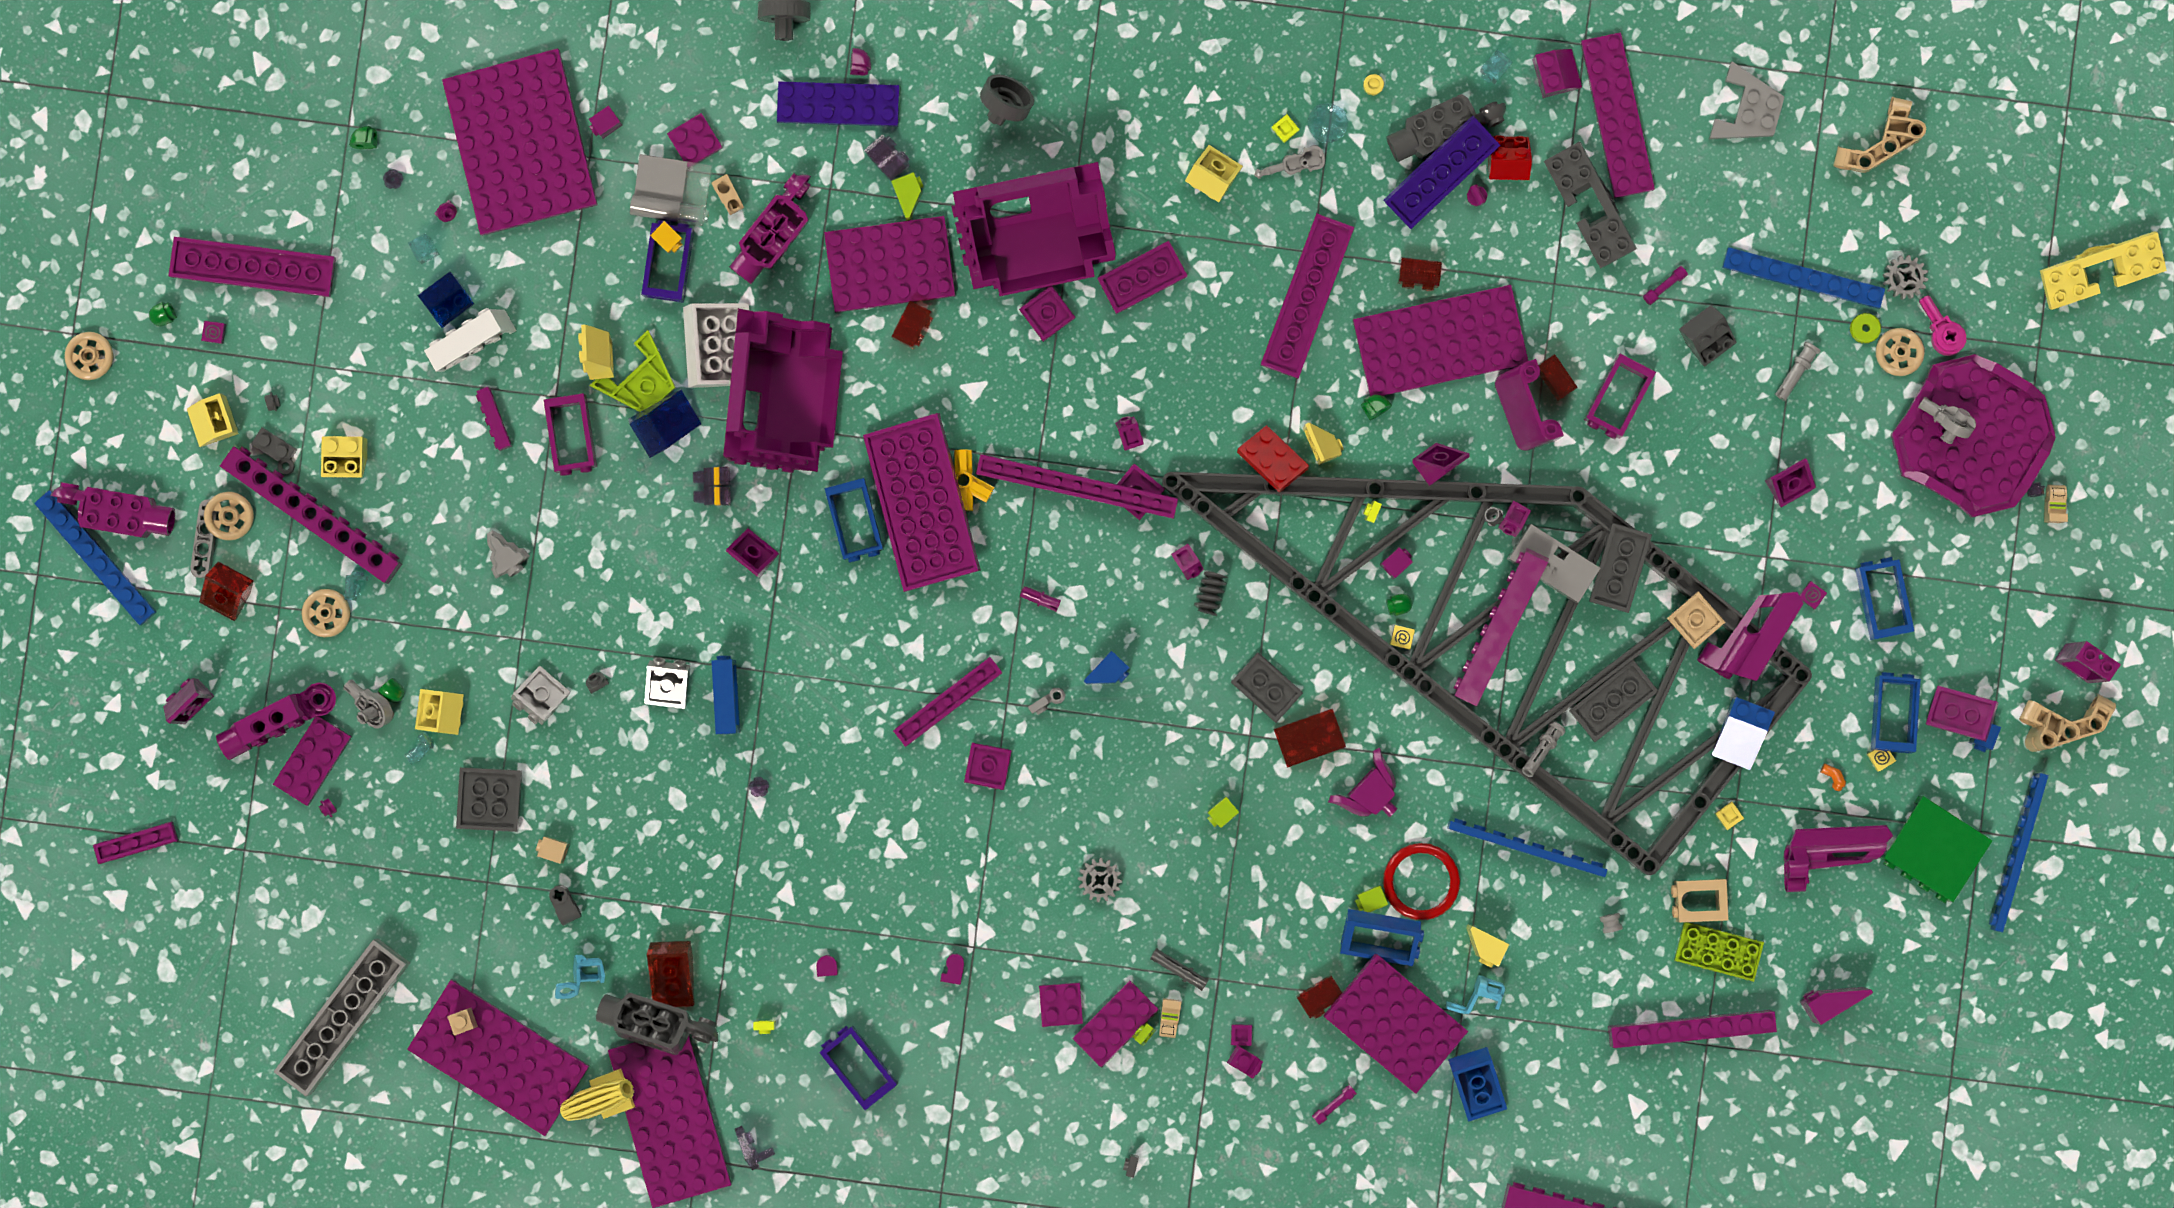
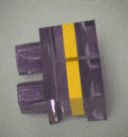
(713, 495)

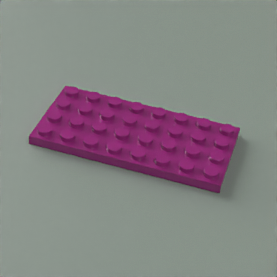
(1440, 341)
(921, 502)
(499, 1059)
(671, 1123)

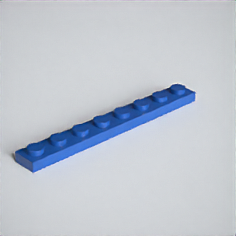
(1803, 278)
(95, 558)
(1536, 849)
(2016, 859)

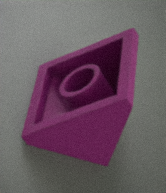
(1438, 461)
(1791, 482)
(752, 552)

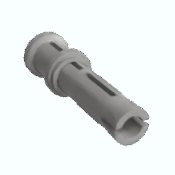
(1802, 363)
(1547, 743)

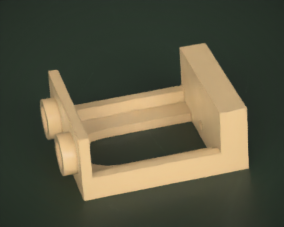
(1682, 887)

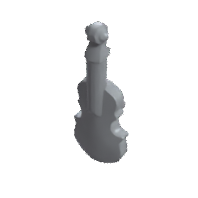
(1311, 159)

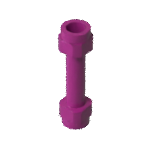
(1652, 295)
(1320, 1115)

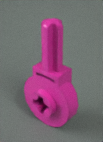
(1941, 328)

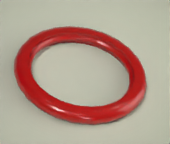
(1446, 860)

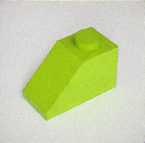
(908, 193)

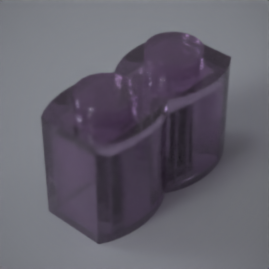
(887, 157)

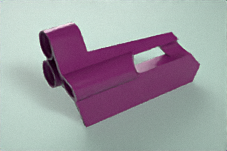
(1747, 652)
(1814, 850)

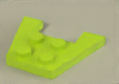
(646, 384)

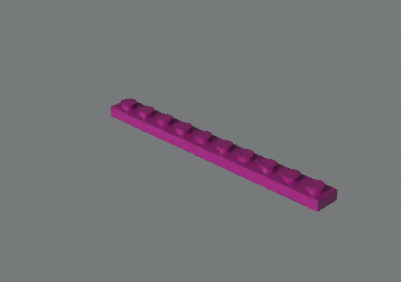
(1077, 486)

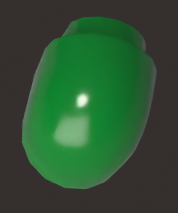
(364, 138)
(162, 314)
(1375, 406)
(1399, 604)
(392, 691)

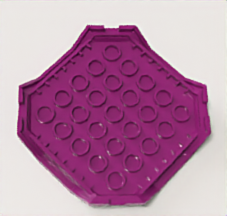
(2001, 454)

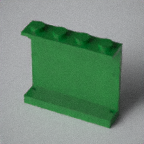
(1936, 850)

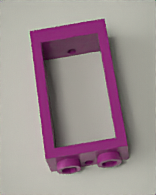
(1634, 367)
(565, 401)
(2084, 661)

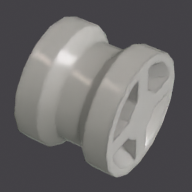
(1611, 923)

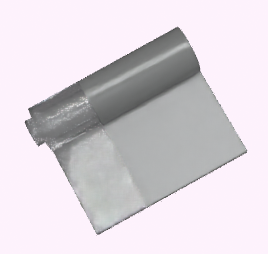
(671, 190)

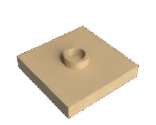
(1696, 620)

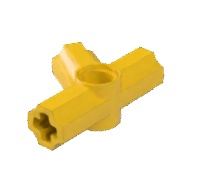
(975, 487)

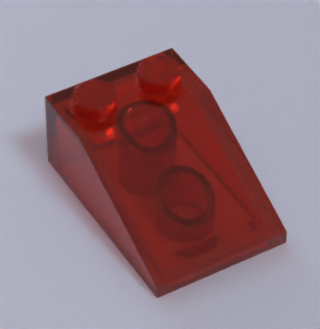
(1309, 738)
(671, 973)

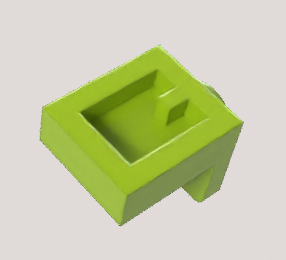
(1144, 1033)

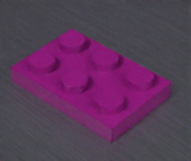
(1962, 713)

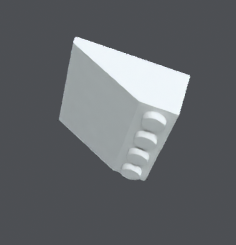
(710, 342)

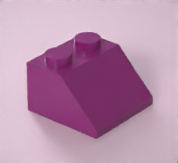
(1556, 72)

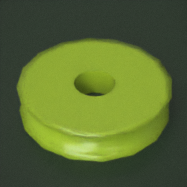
(1857, 331)

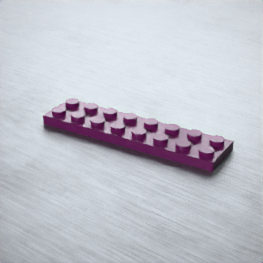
(1617, 115)
(252, 267)
(1307, 296)

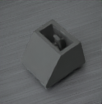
(1708, 335)

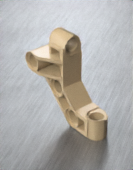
(1896, 131)
(2049, 727)

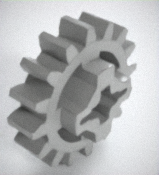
(1913, 281)
(1093, 872)

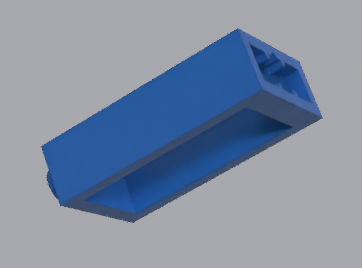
(842, 489)
(1873, 631)
(725, 695)
(1910, 746)
(1381, 923)

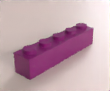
(493, 419)

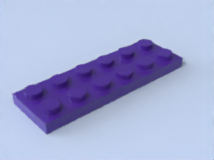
(838, 104)
(1441, 172)

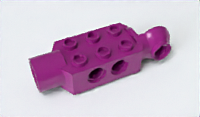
(772, 231)
(117, 511)
(295, 709)

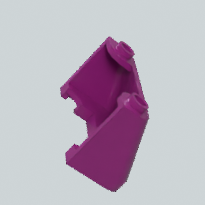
(1521, 409)

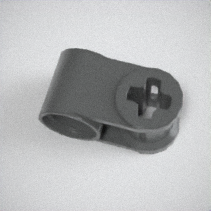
(565, 909)

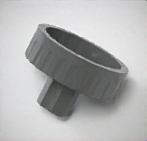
(784, 15)
(1006, 99)

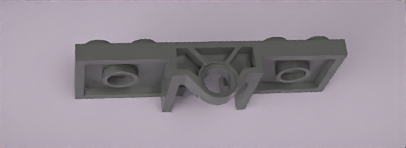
(1574, 175)

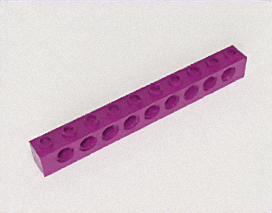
(233, 464)

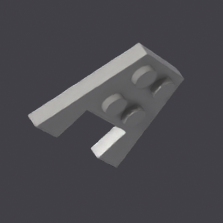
(1757, 110)

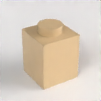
(552, 849)
(462, 1021)

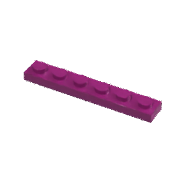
(947, 701)

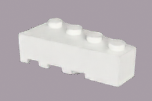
(469, 338)

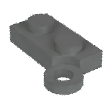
(275, 448)

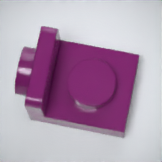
(1129, 432)
(1514, 519)
(1187, 562)
(1245, 1062)

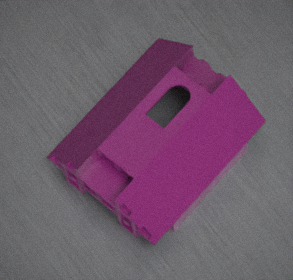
(1038, 247)
(797, 389)

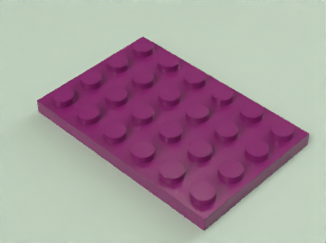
(889, 264)
(1395, 1023)

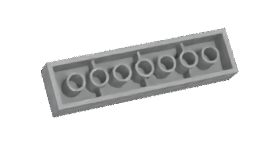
(341, 1017)

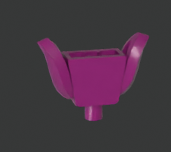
(1372, 792)

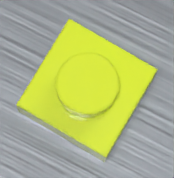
(1371, 511)
(764, 1026)

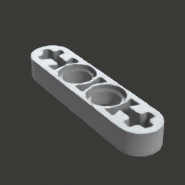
(201, 538)

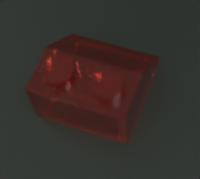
(225, 590)

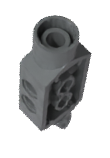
(1432, 127)
(653, 1023)

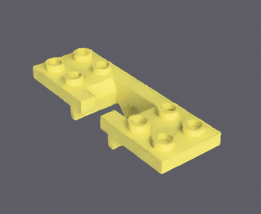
(2131, 259)

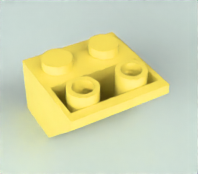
(596, 352)
(212, 419)
(343, 456)

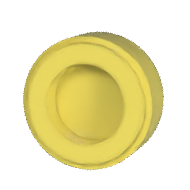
(1373, 84)

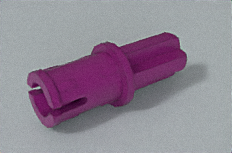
(1040, 598)

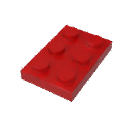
(1272, 458)

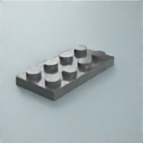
(1620, 568)
(1613, 700)

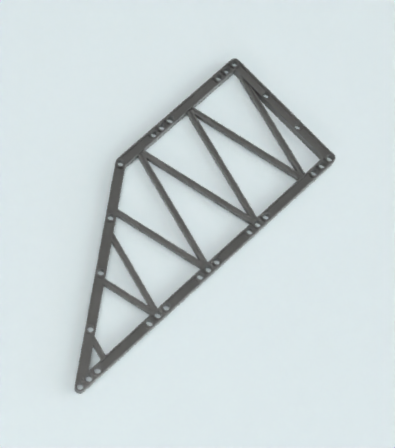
(1440, 493)

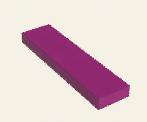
(135, 843)

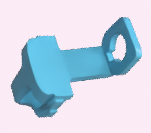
(580, 962)
(1480, 989)

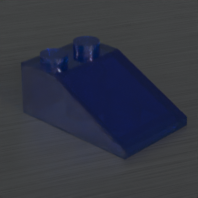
(664, 423)

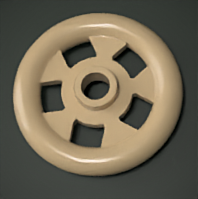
(82, 340)
(1914, 343)
(214, 525)
(339, 623)

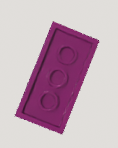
(1142, 277)
(312, 760)
(1115, 1024)

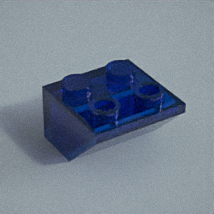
(446, 299)

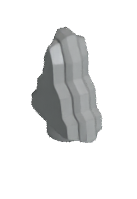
(505, 555)

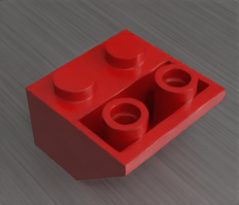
(1511, 159)

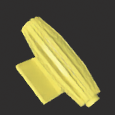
(606, 1096)

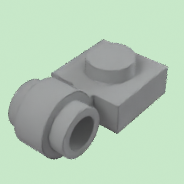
(1040, 705)

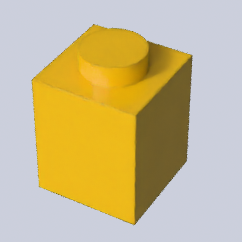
(667, 238)

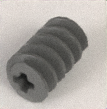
(1210, 593)

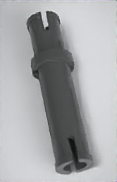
(1179, 969)

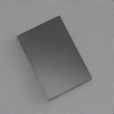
(1266, 687)

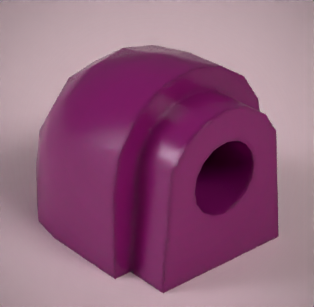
(860, 62)

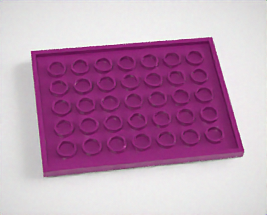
(517, 144)

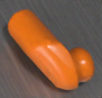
(1836, 775)

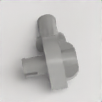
(1955, 420)
(371, 705)

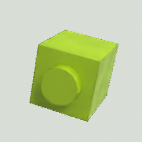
(1222, 813)
(1371, 899)

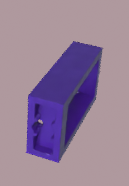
(676, 296)
(879, 1093)

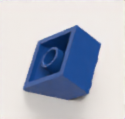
(1108, 671)

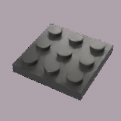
(489, 799)

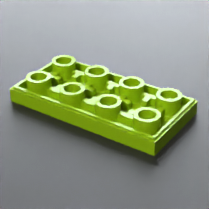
(1719, 951)

